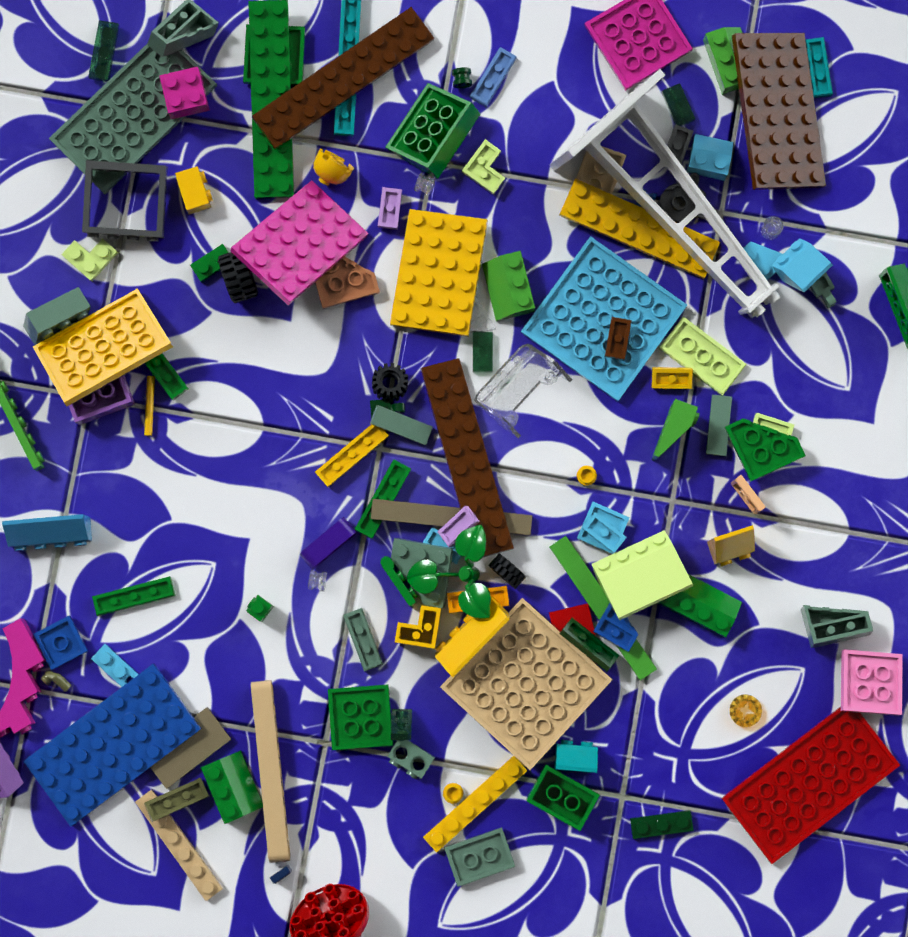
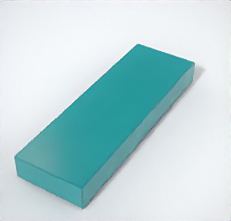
(819, 67)

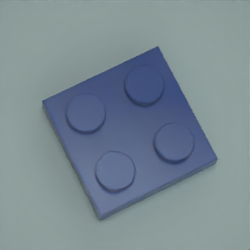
(60, 642)

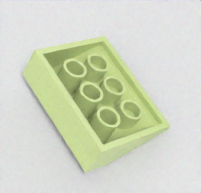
(641, 575)

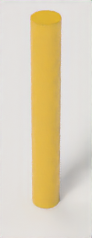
(149, 406)

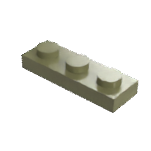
(176, 799)

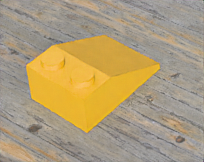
(732, 545)

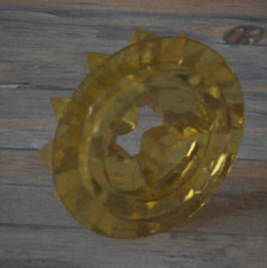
(753, 705)

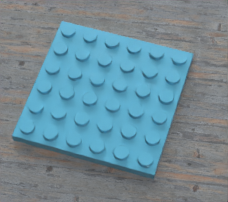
(579, 310)

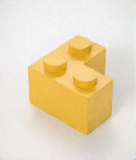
(422, 634)

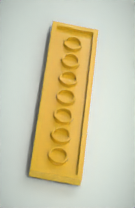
(632, 226)

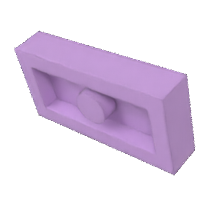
(389, 208)

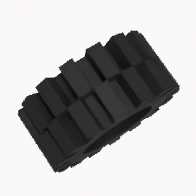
(390, 393)
(507, 571)

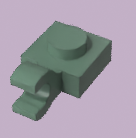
(822, 288)

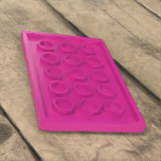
(299, 242)

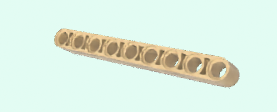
(270, 771)

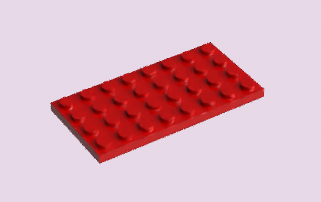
(810, 782)

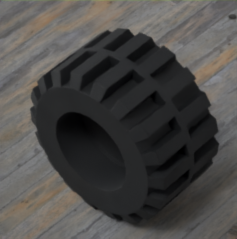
(237, 278)

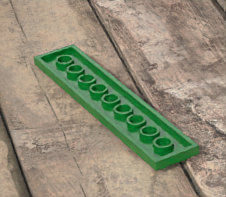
(269, 81)

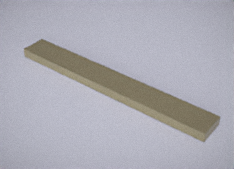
(437, 515)

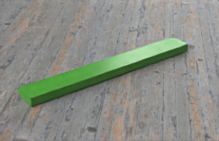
(597, 600)

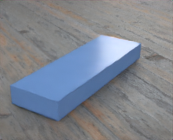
(493, 77)

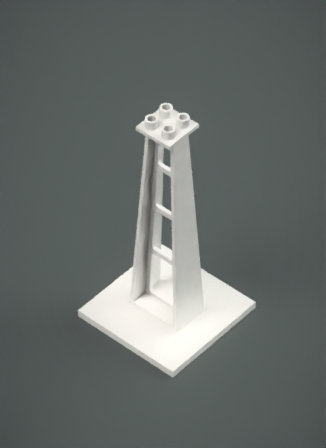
(629, 110)

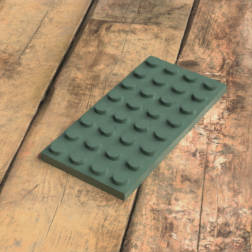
(124, 116)

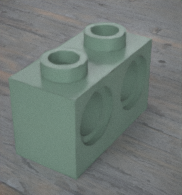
(413, 753)

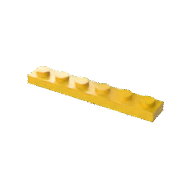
(475, 803)

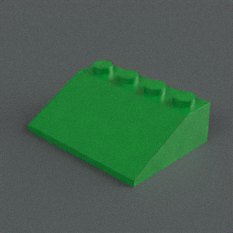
(433, 130)

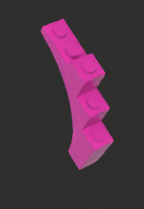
(23, 687)

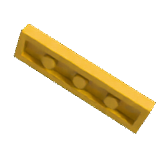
(351, 454)

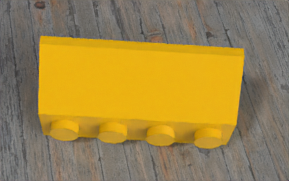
(470, 638)

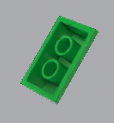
(232, 787)

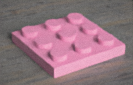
(871, 682)

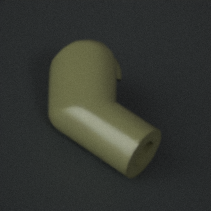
(57, 678)

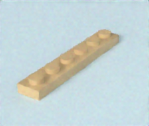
(182, 851)

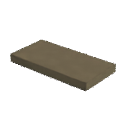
(193, 750)

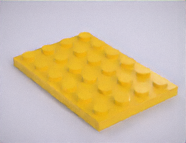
(439, 272)
(102, 347)

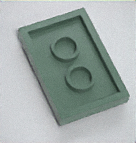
(479, 856)

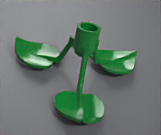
(476, 598)

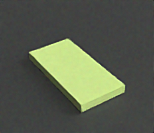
(703, 354)

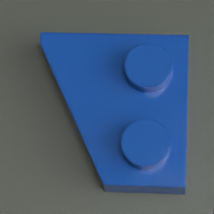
(616, 631)

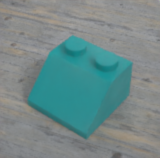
(576, 757)

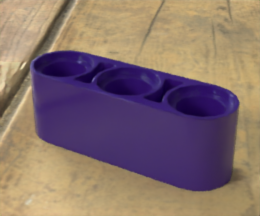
(328, 543)

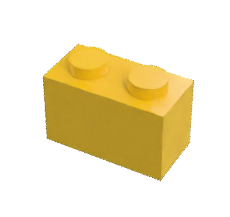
(193, 190)

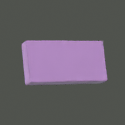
(461, 521)

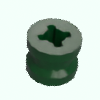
(461, 77)

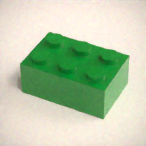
(562, 797)

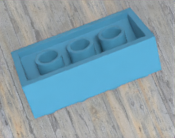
(48, 531)

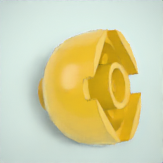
(331, 168)

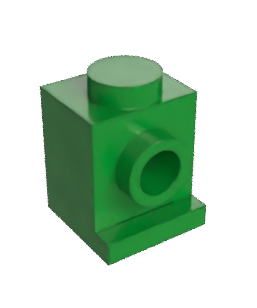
(259, 608)

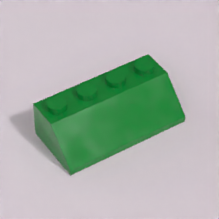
(895, 284)
(705, 607)

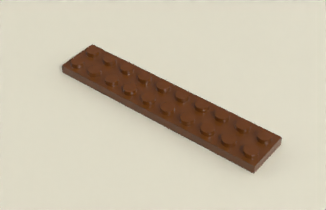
(342, 78)
(466, 451)

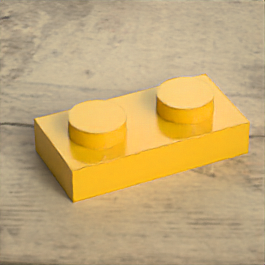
(672, 378)

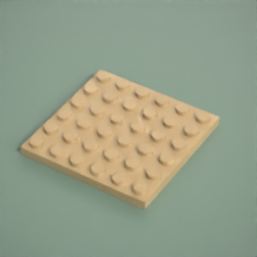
(527, 685)

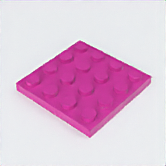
(638, 39)

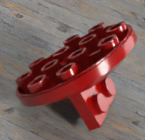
(333, 913)

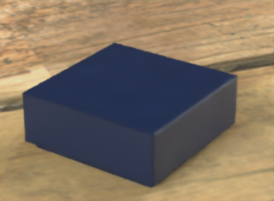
(281, 874)

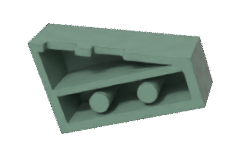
(182, 29)
(56, 315)
(834, 625)

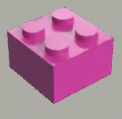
(184, 93)

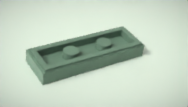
(719, 418)
(401, 425)
(363, 639)

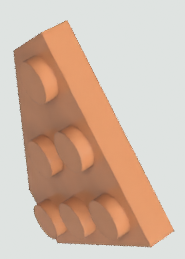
(345, 283)

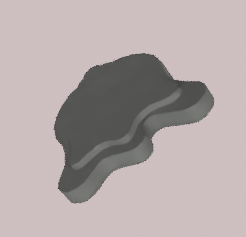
(677, 203)

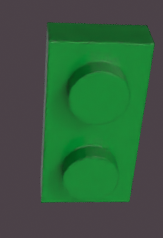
(208, 264)

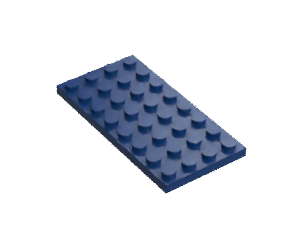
(112, 745)

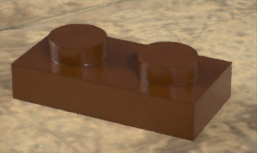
(618, 338)

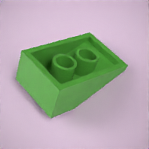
(678, 421)

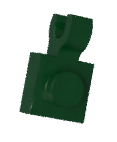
(397, 407)

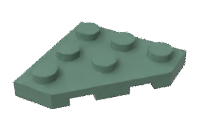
(408, 552)

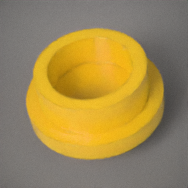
(586, 475)
(453, 793)

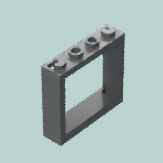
(114, 233)

